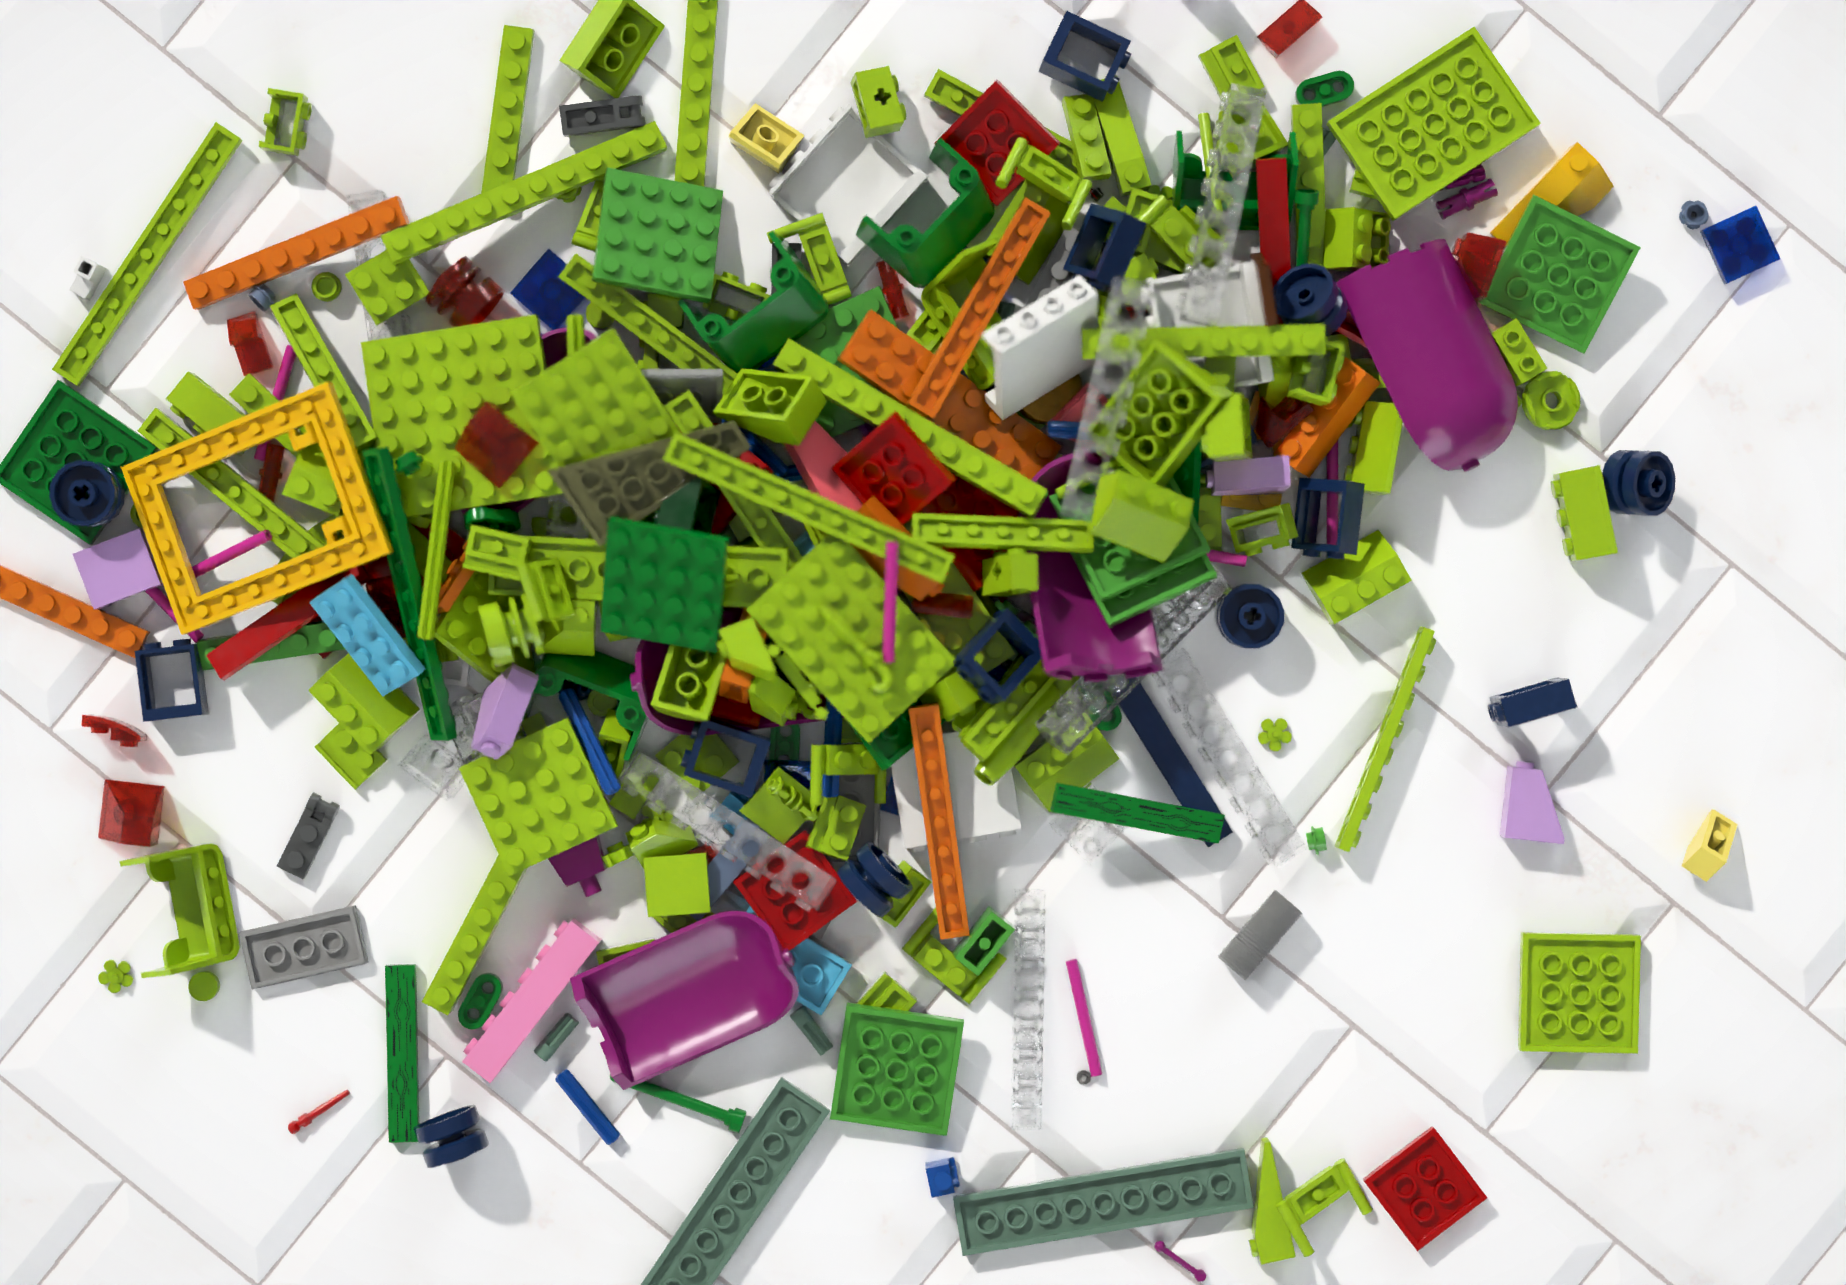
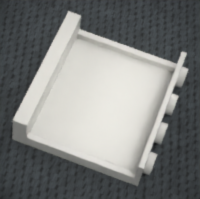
(846, 180)
(1239, 308)
(1040, 346)
(975, 805)

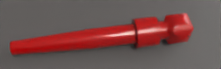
(306, 1119)

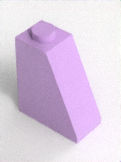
(1249, 476)
(503, 710)
(1528, 806)

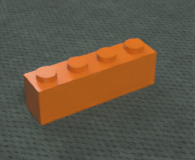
(1320, 430)

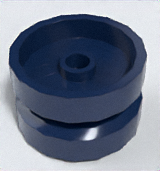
(1310, 297)
(1639, 482)
(69, 491)
(1267, 616)
(874, 879)
(452, 1139)

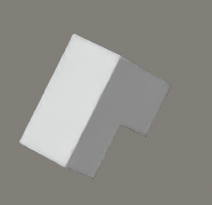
(87, 278)

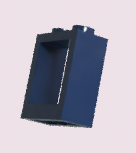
(1075, 78)
(1117, 251)
(1308, 514)
(1018, 636)
(145, 681)
(1532, 702)
(755, 766)

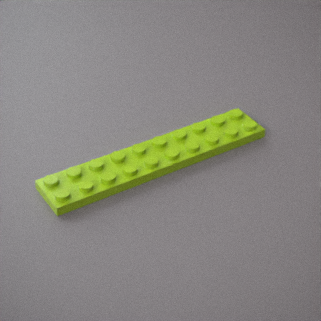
(582, 562)

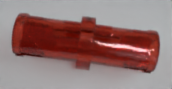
(893, 290)
(271, 470)

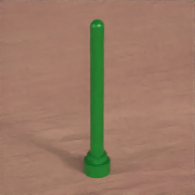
(1306, 201)
(731, 1118)

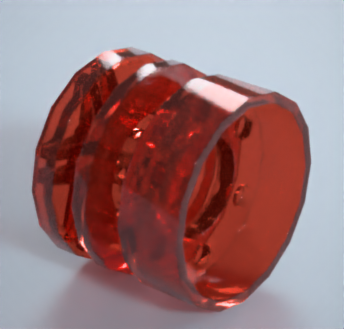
(459, 291)

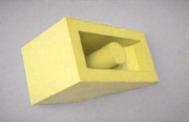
(1710, 846)

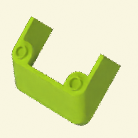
(944, 299)
(199, 904)

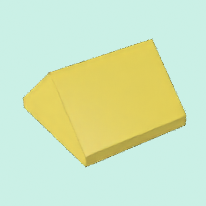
(766, 138)

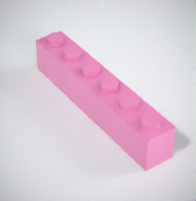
(532, 999)

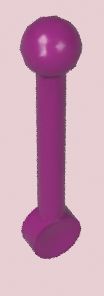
(1199, 1274)

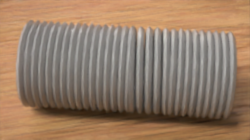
(1260, 934)

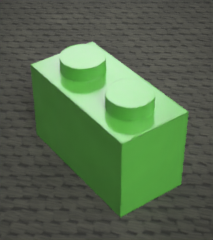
(984, 941)

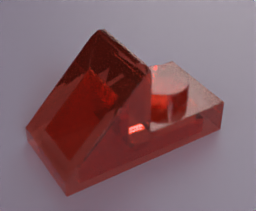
(249, 343)
(1277, 421)

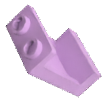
(117, 569)

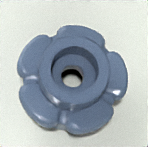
(1701, 214)
(262, 297)

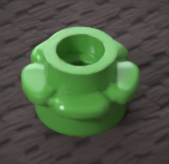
(1316, 839)

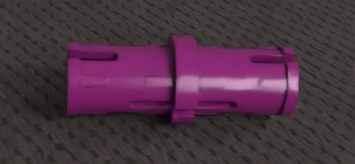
(1466, 199)

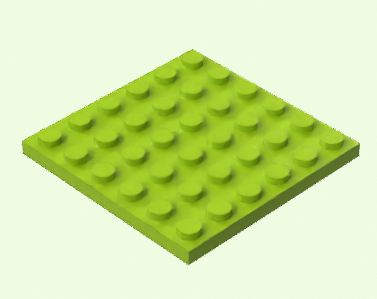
(430, 388)

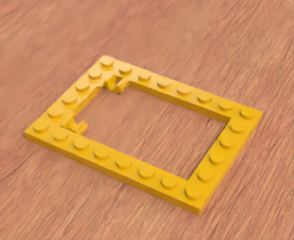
(361, 524)

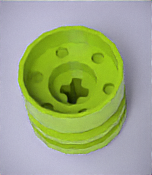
(510, 630)

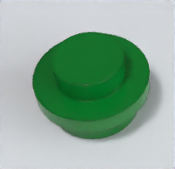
(408, 463)

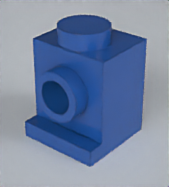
(942, 1176)

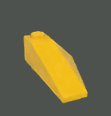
(1572, 183)

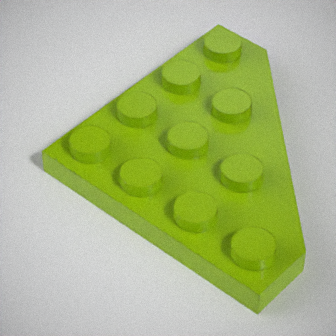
(464, 632)

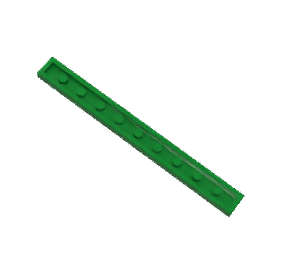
(409, 592)

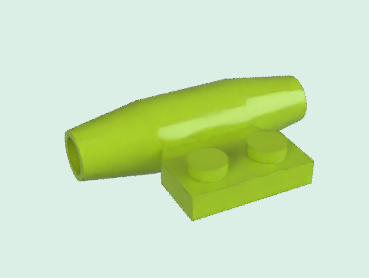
(1015, 743)

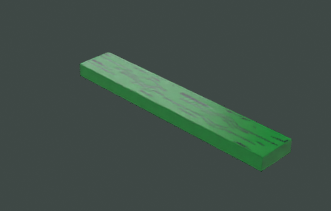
(1137, 813)
(402, 1052)

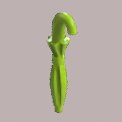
(871, 658)

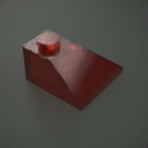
(1478, 260)
(495, 443)
(131, 813)

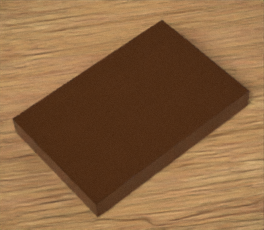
(1265, 289)

